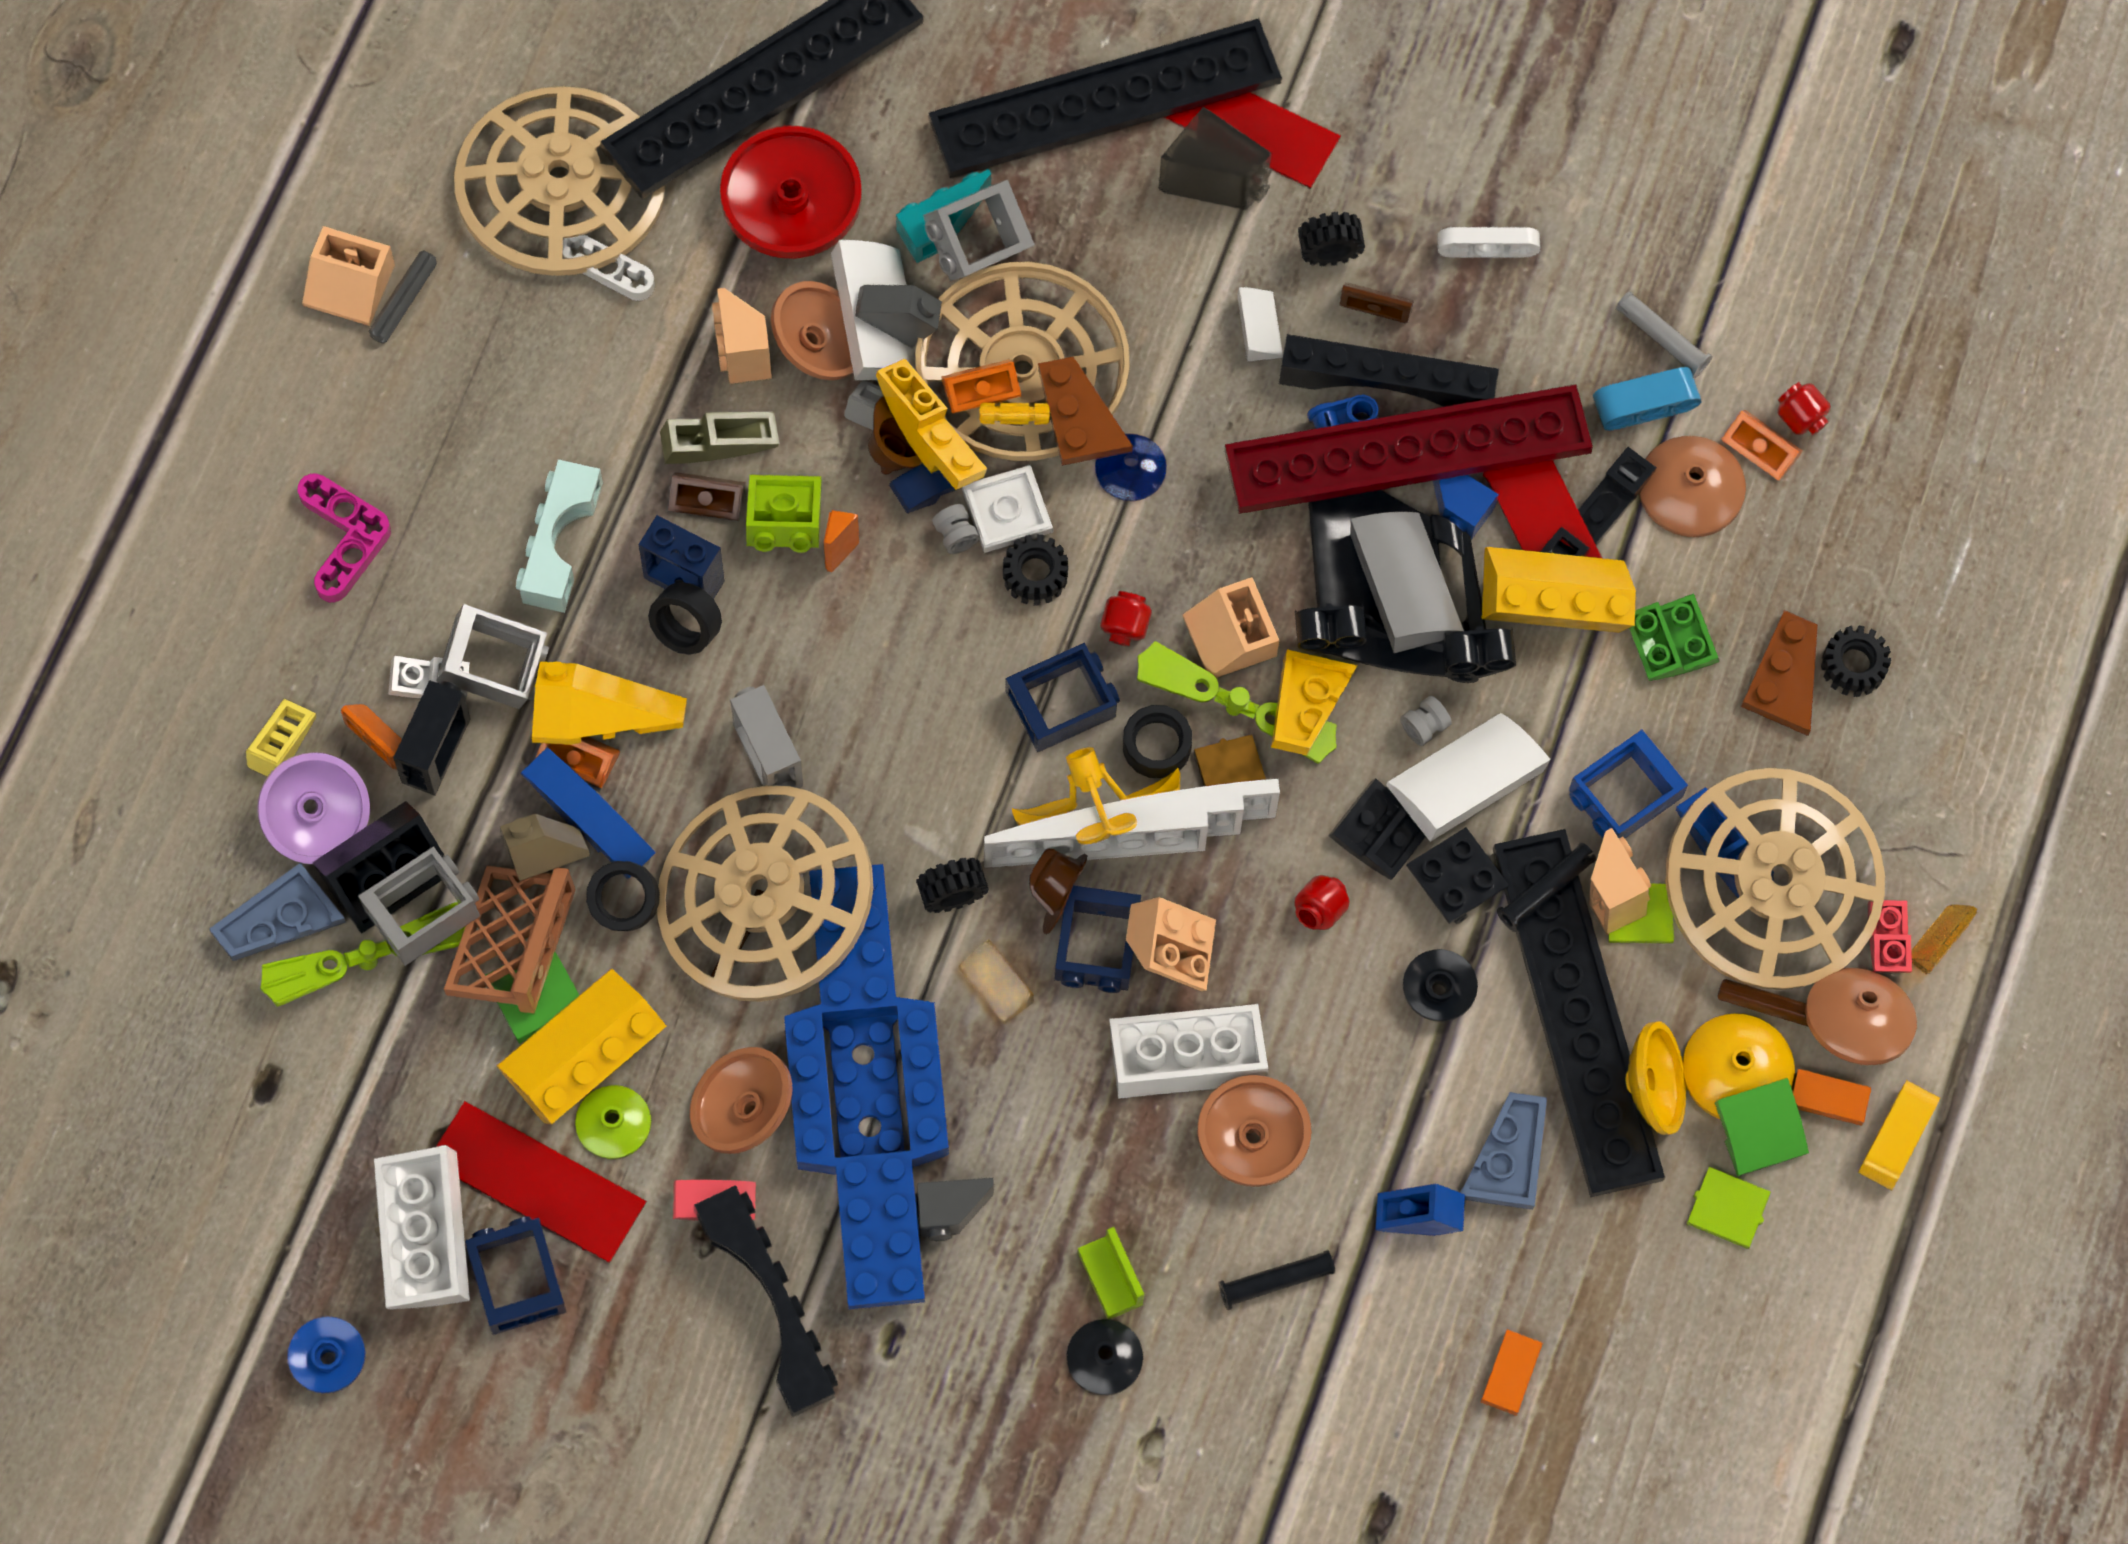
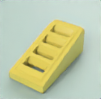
(264, 757)

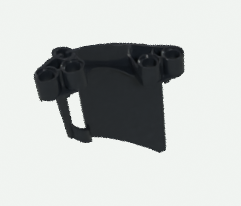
(1347, 614)

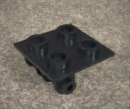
(1457, 875)

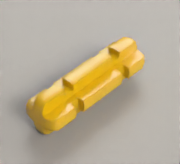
(1014, 413)

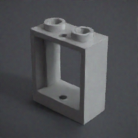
(1006, 218)
(470, 619)
(765, 739)
(403, 882)

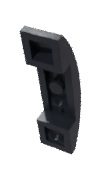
(1606, 503)

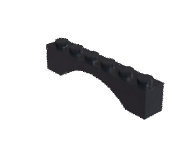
(1326, 364)
(731, 1229)

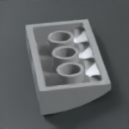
(1404, 579)

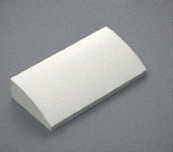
(868, 264)
(1468, 775)
(1186, 1050)
(421, 1228)

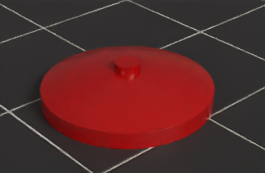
(791, 192)

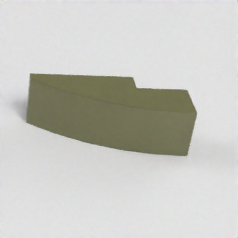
(718, 436)

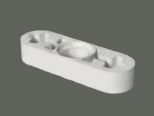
(1488, 242)
(634, 269)

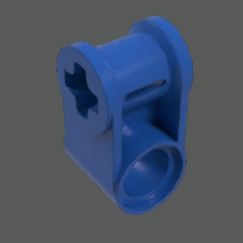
(1342, 411)

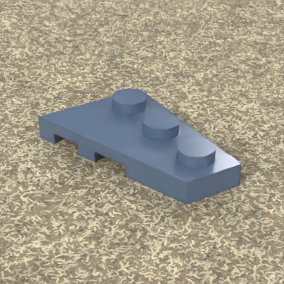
(277, 915)
(1511, 1155)

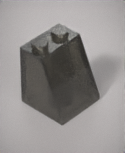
(1215, 164)

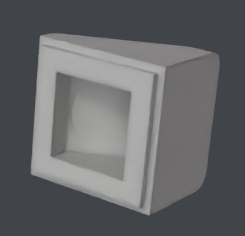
(862, 403)

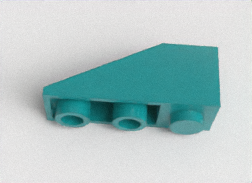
(910, 219)

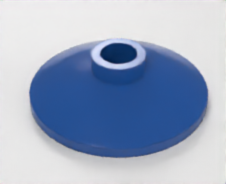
(315, 1340)

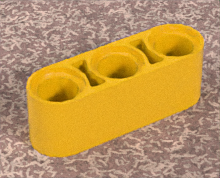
(1899, 1135)

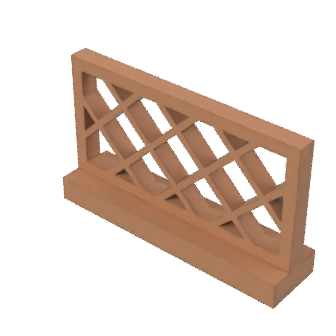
(538, 950)

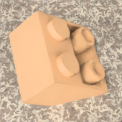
(347, 275)
(741, 339)
(1232, 629)
(1617, 888)
(1172, 941)

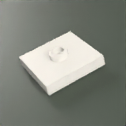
(1007, 508)

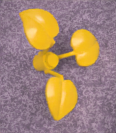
(1087, 775)

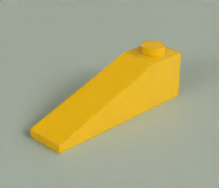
(586, 702)

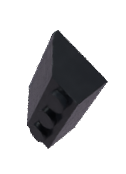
(372, 857)

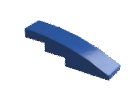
(586, 810)

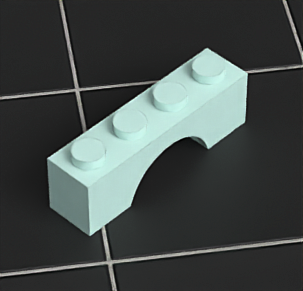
(571, 495)

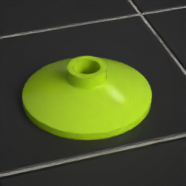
(615, 1139)

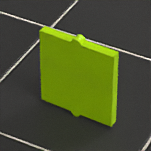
(1652, 928)
(1728, 1207)

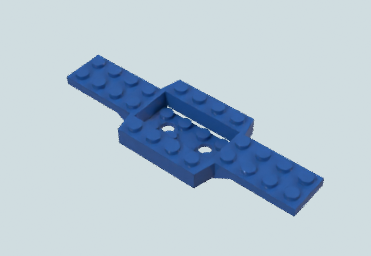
(873, 1171)

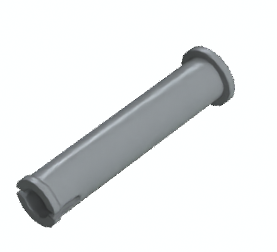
(1663, 334)

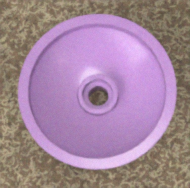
(339, 811)

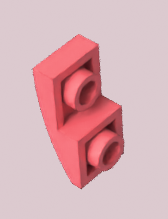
(1890, 940)
(694, 1191)

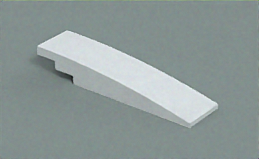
(1165, 824)

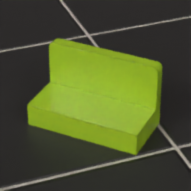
(1111, 1274)

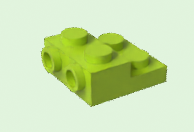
(783, 512)

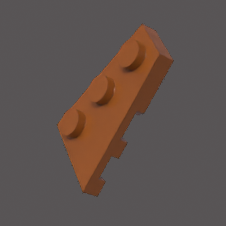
(1078, 414)
(1786, 675)

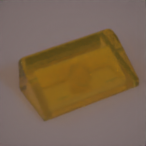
(1942, 936)
(997, 981)

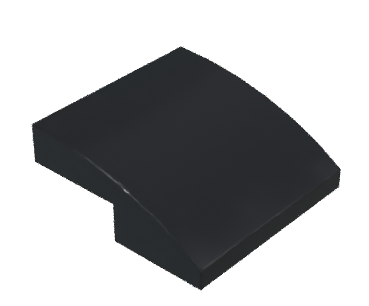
(1378, 831)

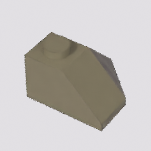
(541, 844)

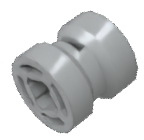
(955, 528)
(1425, 720)

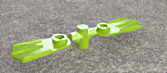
(1178, 675)
(304, 974)

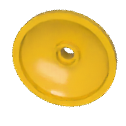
(1712, 1064)
(1657, 1078)

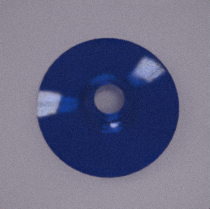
(1135, 481)

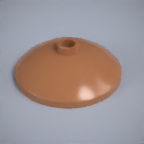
(812, 330)
(1687, 504)
(1857, 1029)
(741, 1100)
(1258, 1107)

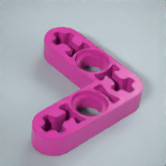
(355, 536)

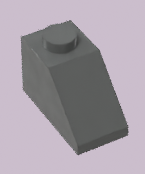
(899, 311)
(951, 1205)

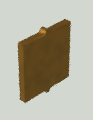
(1229, 761)

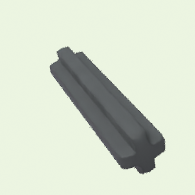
(402, 297)

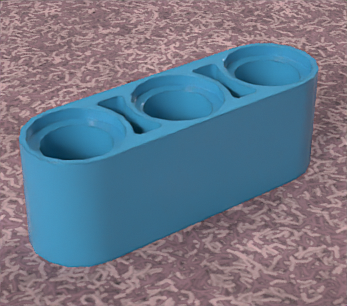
(1647, 398)

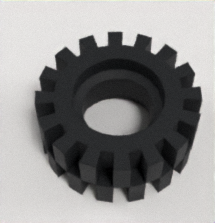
(1331, 238)
(1035, 549)
(1862, 642)
(952, 885)

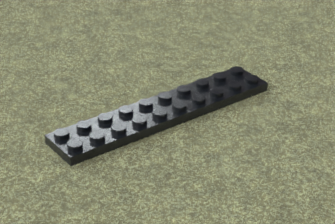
(754, 88)
(1104, 98)
(1580, 1021)

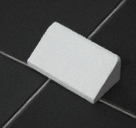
(1259, 324)

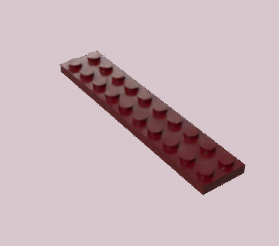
(1407, 449)

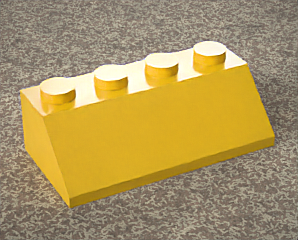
(1557, 590)
(581, 1046)

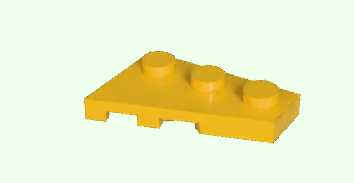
(1307, 698)

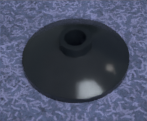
(1440, 968)
(1101, 1375)

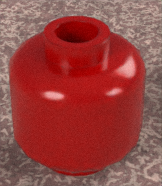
(1804, 409)
(1126, 618)
(1321, 902)

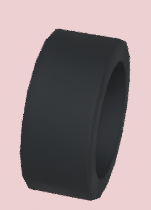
(671, 632)
(1157, 714)
(594, 896)

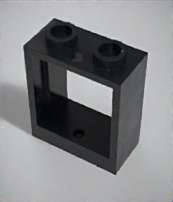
(432, 737)

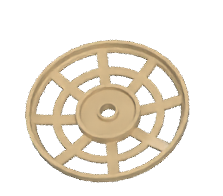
(552, 193)
(1025, 344)
(1757, 888)
(776, 904)

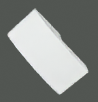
(411, 675)

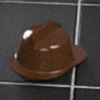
(887, 442)
(1052, 883)

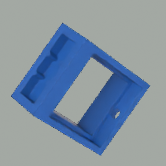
(1653, 765)

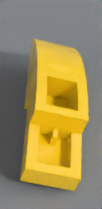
(923, 423)

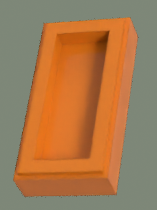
(1831, 1097)
(1511, 1372)

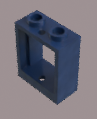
(676, 554)
(1090, 664)
(1098, 903)
(527, 1310)

